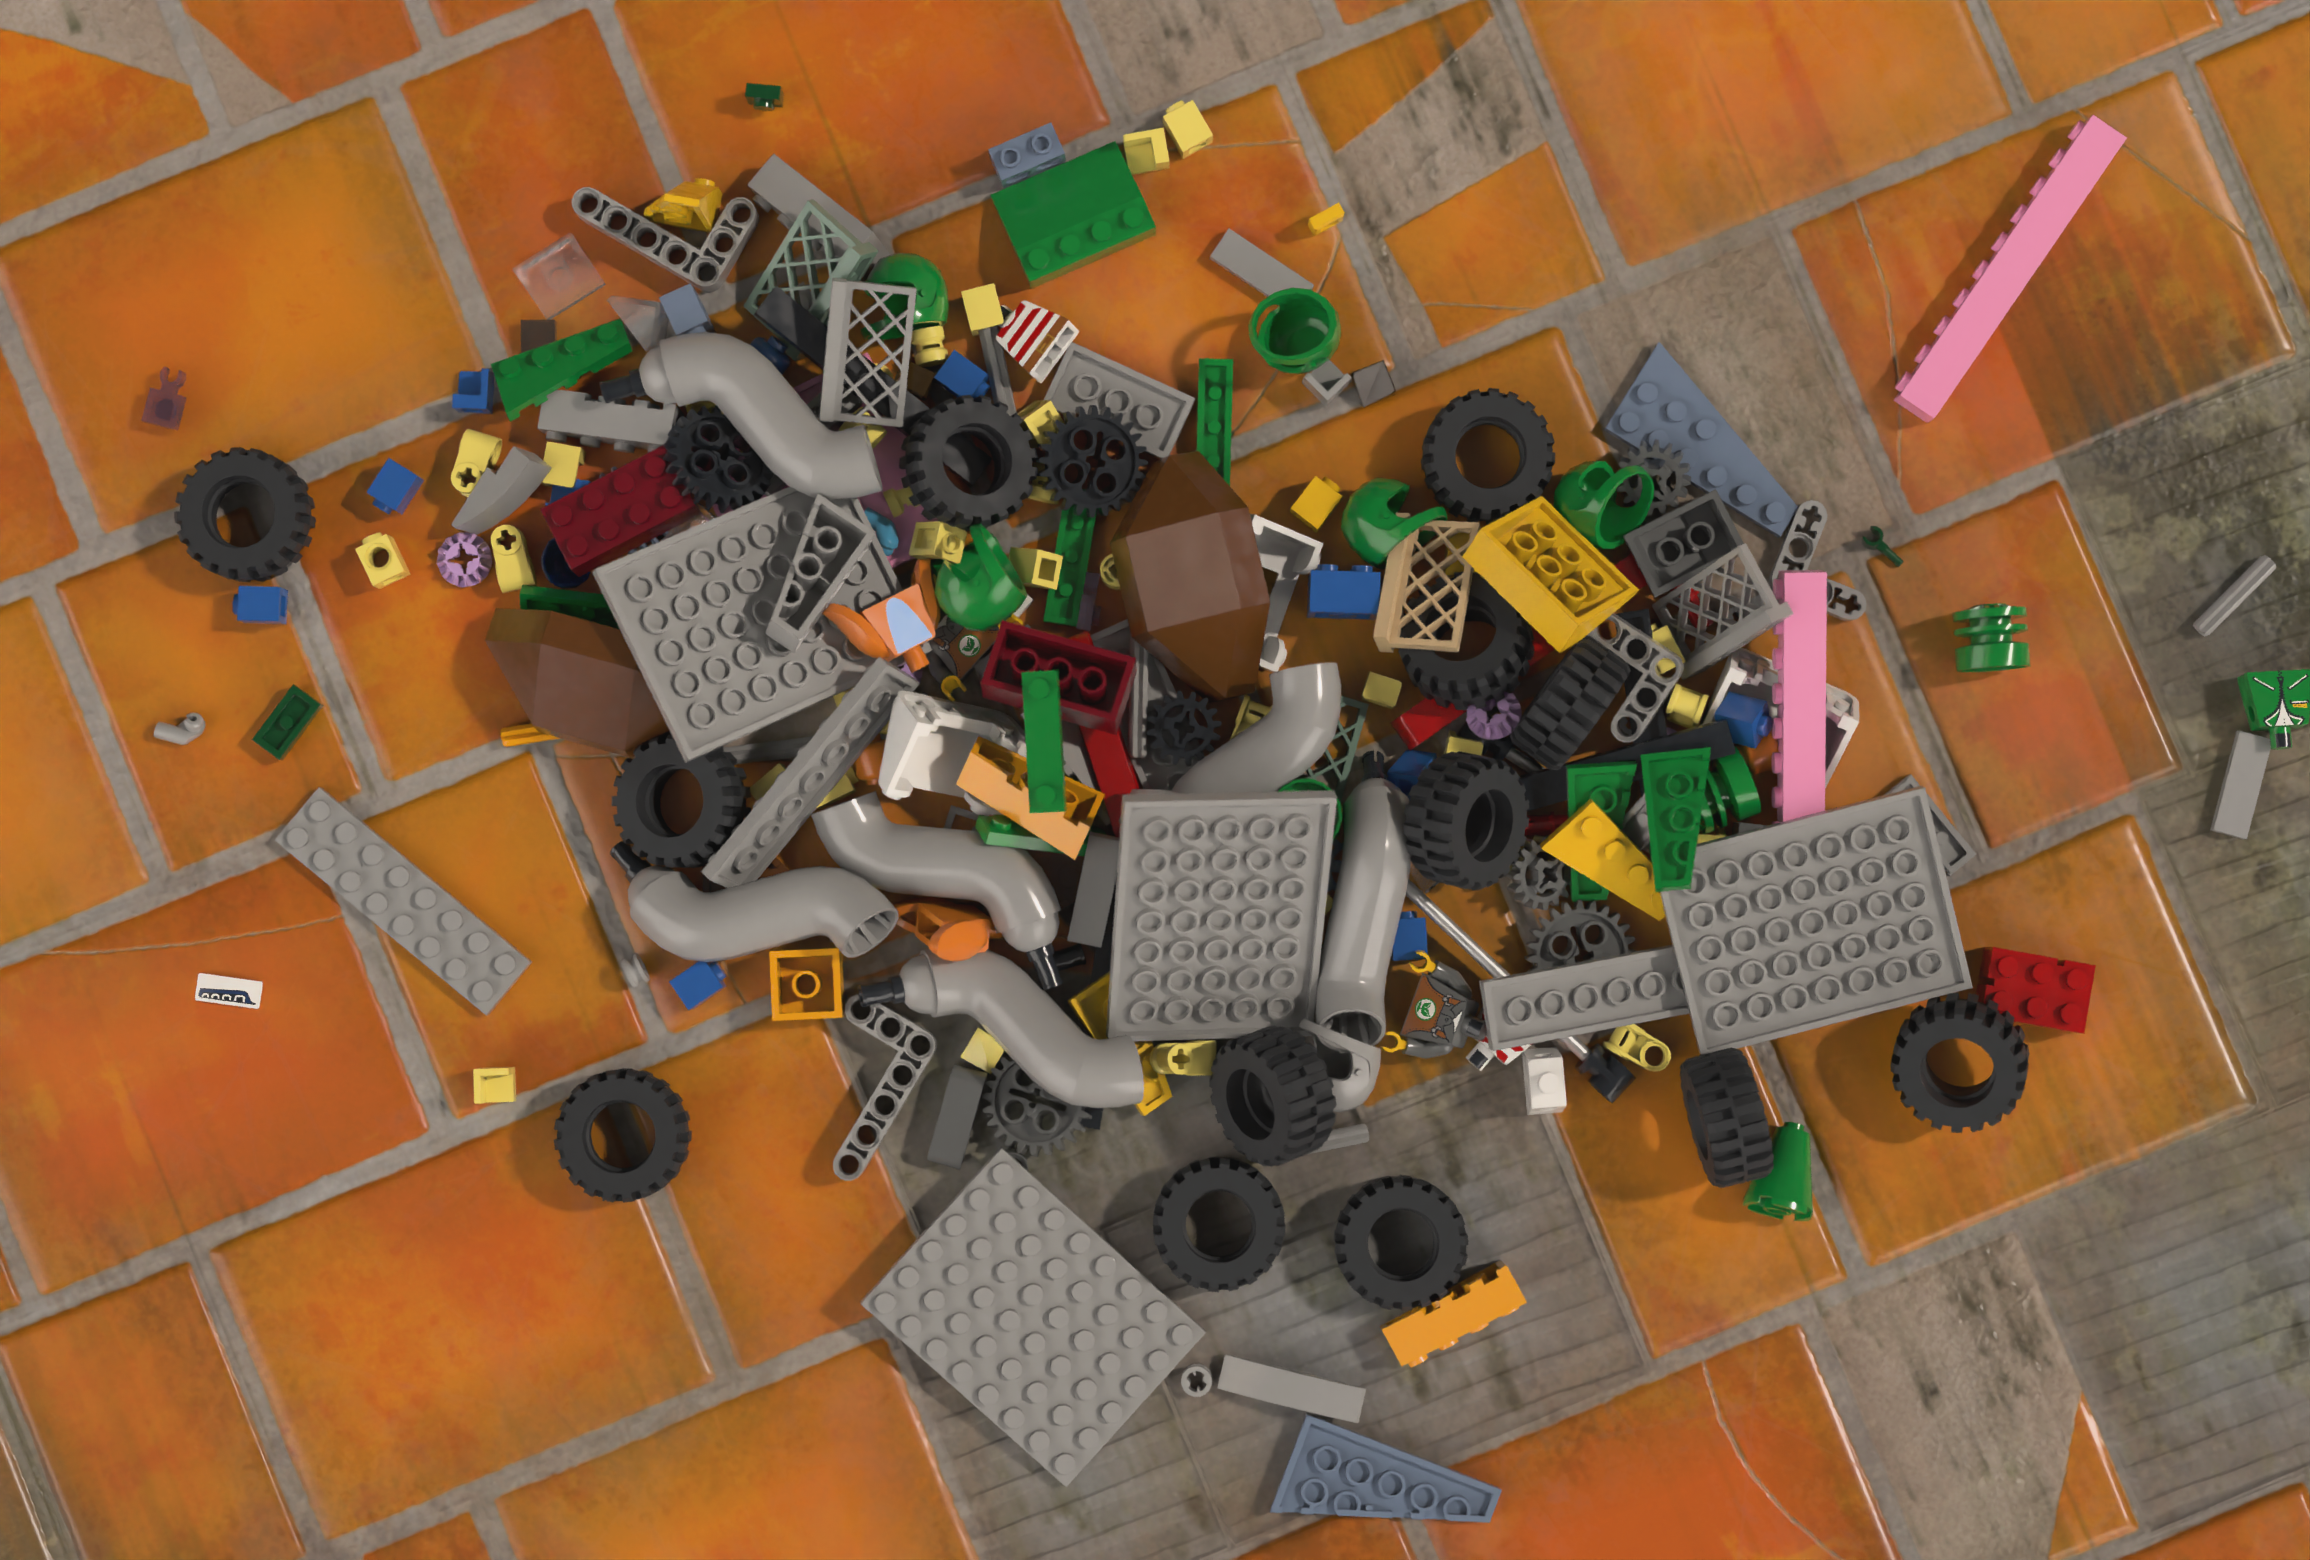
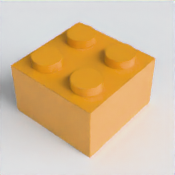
(807, 984)

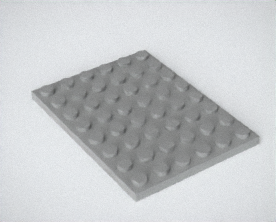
(701, 615)
(1218, 913)
(1816, 922)
(1033, 1316)

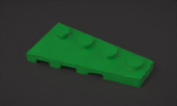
(542, 370)
(1610, 789)
(1674, 811)

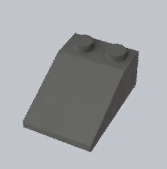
(1683, 542)

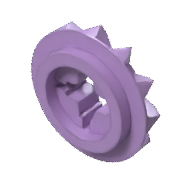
(476, 569)
(1501, 724)

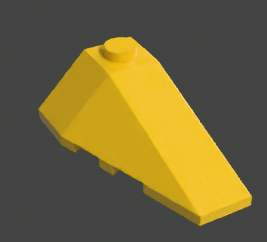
(688, 206)

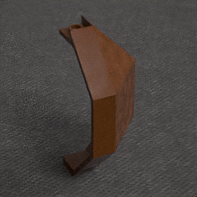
(1193, 577)
(575, 679)

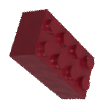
(618, 512)
(1091, 679)

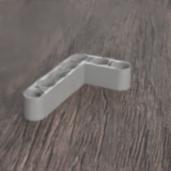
(667, 243)
(1650, 677)
(887, 1085)

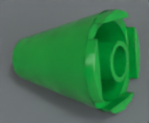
(1789, 1184)

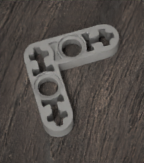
(1816, 527)

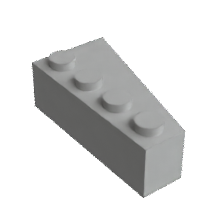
(787, 192)
(821, 564)

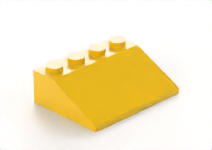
(1549, 572)

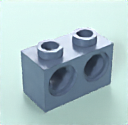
(1027, 155)
(686, 311)

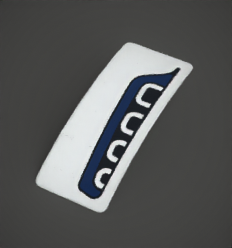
(228, 990)

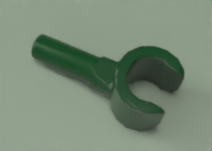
(1881, 546)

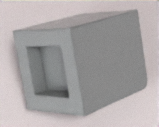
(1326, 382)

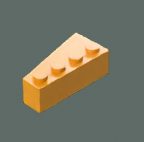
(1001, 782)
(1462, 1310)

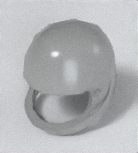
(1351, 1071)

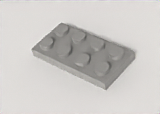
(1095, 380)

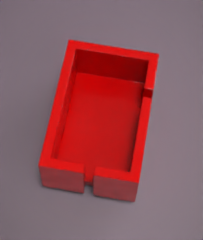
(2037, 988)

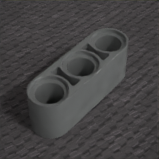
(957, 1116)

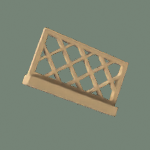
(1397, 589)

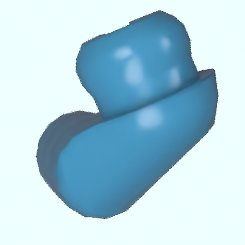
(885, 531)

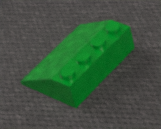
(1074, 214)

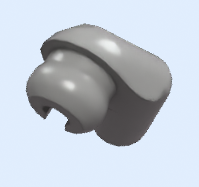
(182, 733)

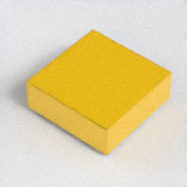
(1326, 219)

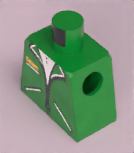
(2276, 703)

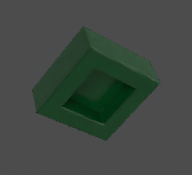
(764, 96)

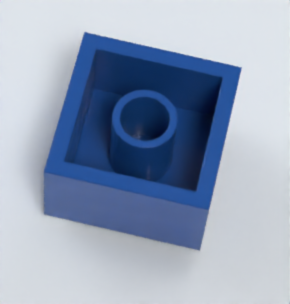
(1343, 593)

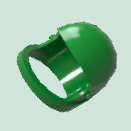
(909, 271)
(1298, 332)
(1589, 502)
(1372, 523)
(986, 598)

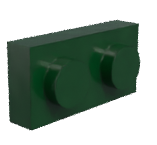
(287, 722)

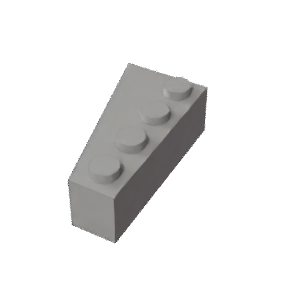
(598, 422)

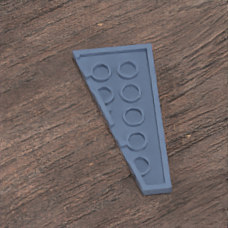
(1673, 409)
(1363, 1477)

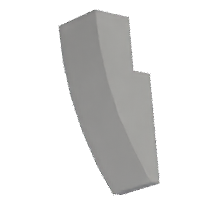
(501, 491)
(1095, 890)

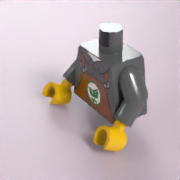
(957, 651)
(1439, 1013)

